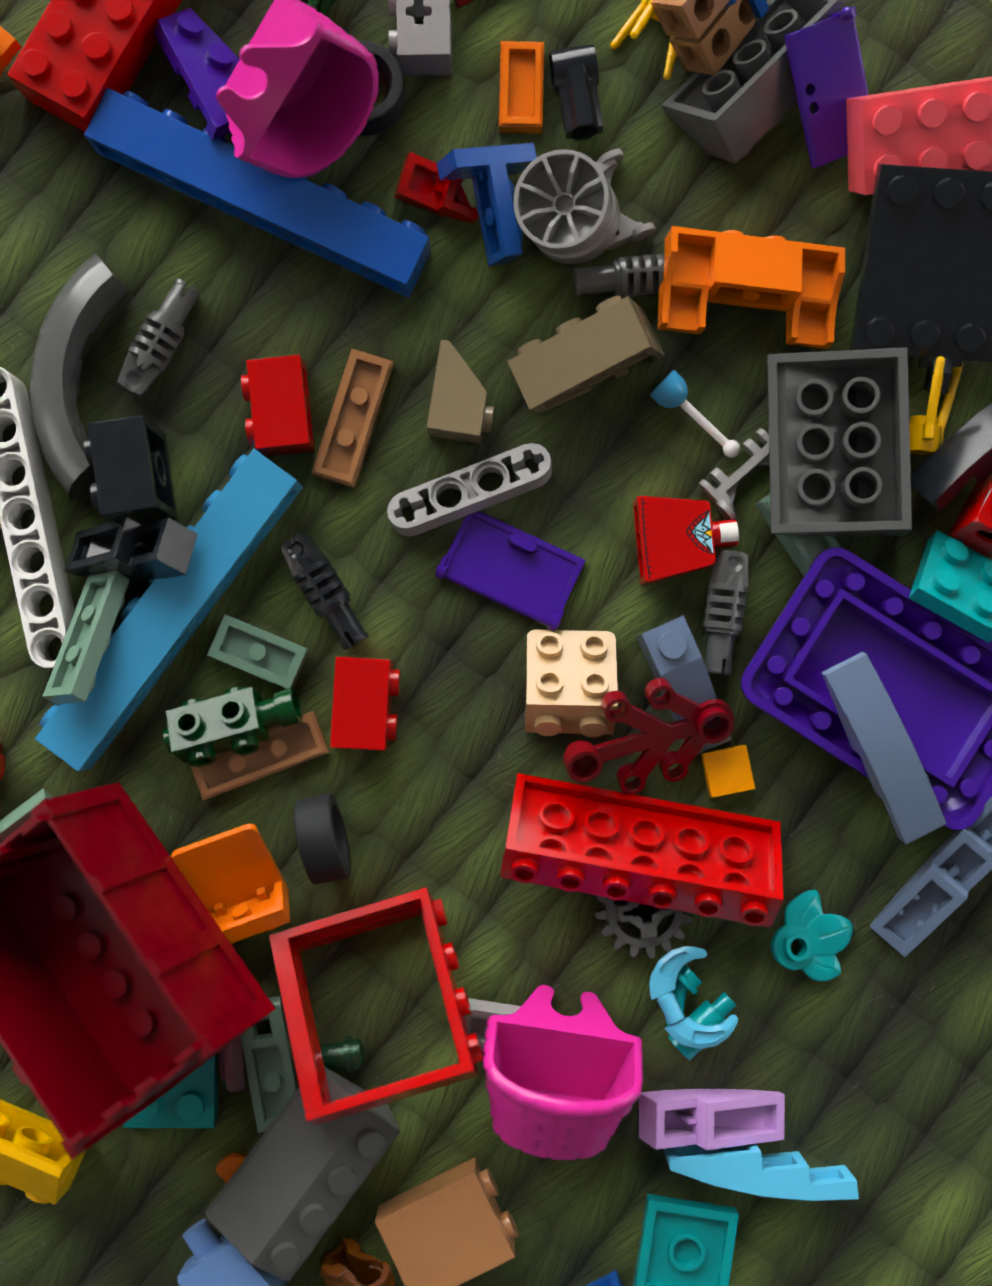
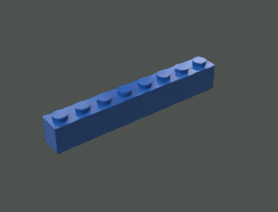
(288, 208)

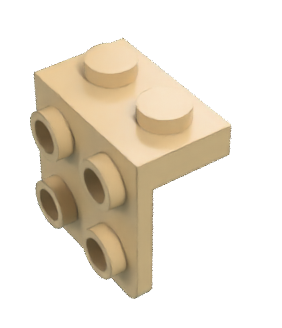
(568, 680)

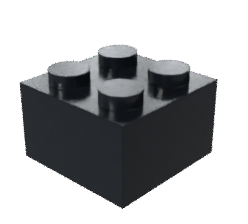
(130, 470)

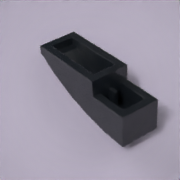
(133, 549)

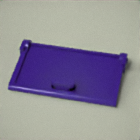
(832, 65)
(508, 574)

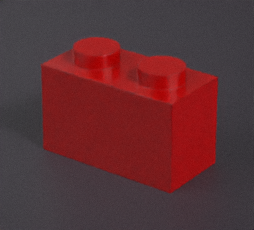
(278, 406)
(364, 703)

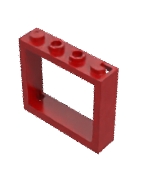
(300, 1019)

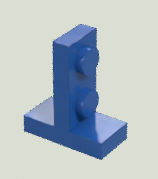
(493, 192)

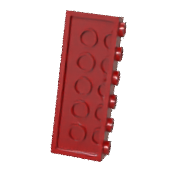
(644, 851)

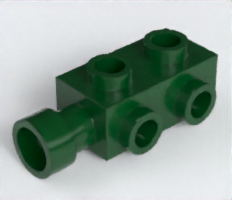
(215, 733)

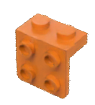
(236, 881)

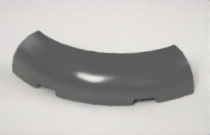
(58, 369)

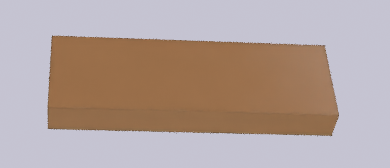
(353, 418)
(285, 749)

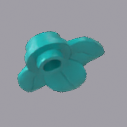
(818, 937)

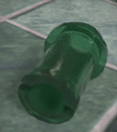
(343, 1055)

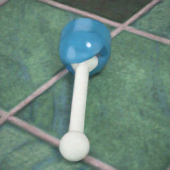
(673, 393)

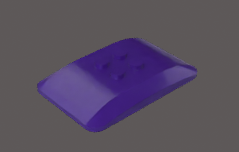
(926, 664)

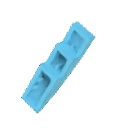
(764, 1175)

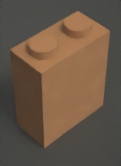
(448, 1228)

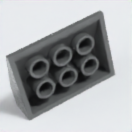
(839, 443)

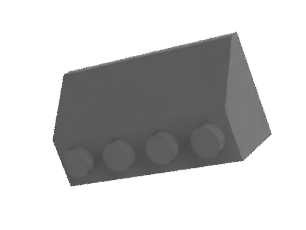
(751, 89)
(300, 1180)

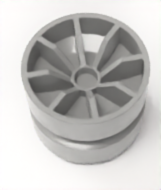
(566, 206)

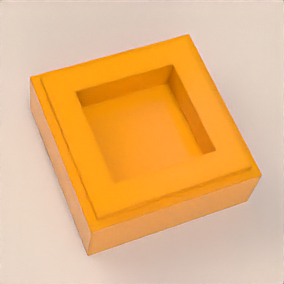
(727, 771)

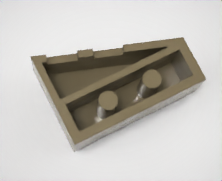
(584, 354)

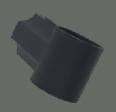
(576, 81)

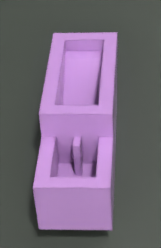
(710, 1117)

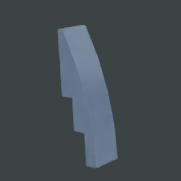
(884, 747)
(938, 886)

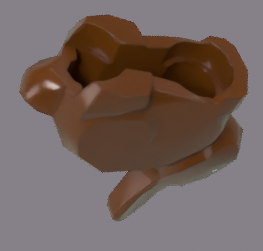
(353, 1267)

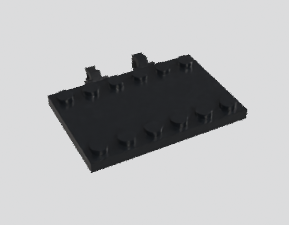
(928, 267)

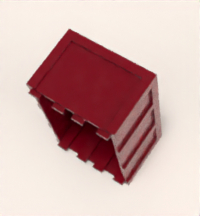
(109, 966)

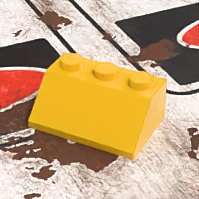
(34, 1156)

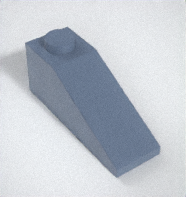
(675, 657)

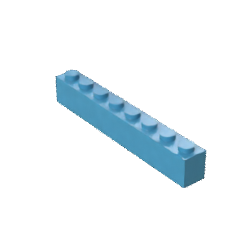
(171, 610)

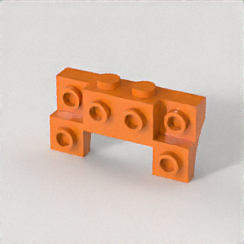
(753, 274)

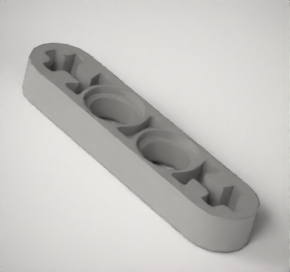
(473, 497)

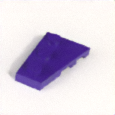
(202, 62)

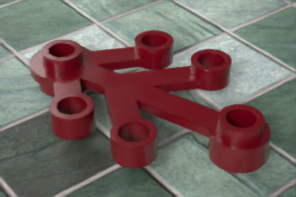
(654, 738)

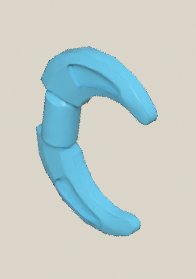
(683, 1029)

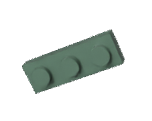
(86, 638)

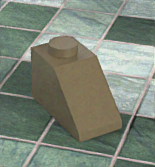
(457, 400)

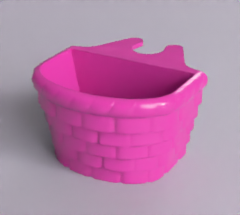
(298, 92)
(560, 1078)

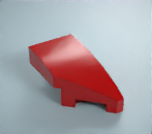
(422, 188)

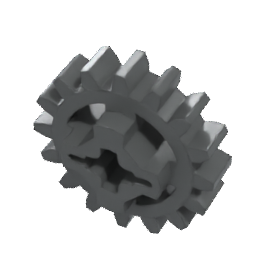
(646, 926)

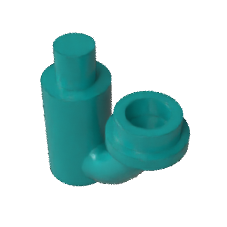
(705, 1014)

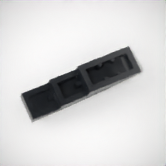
(957, 461)

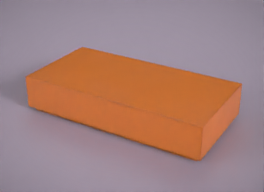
(521, 87)

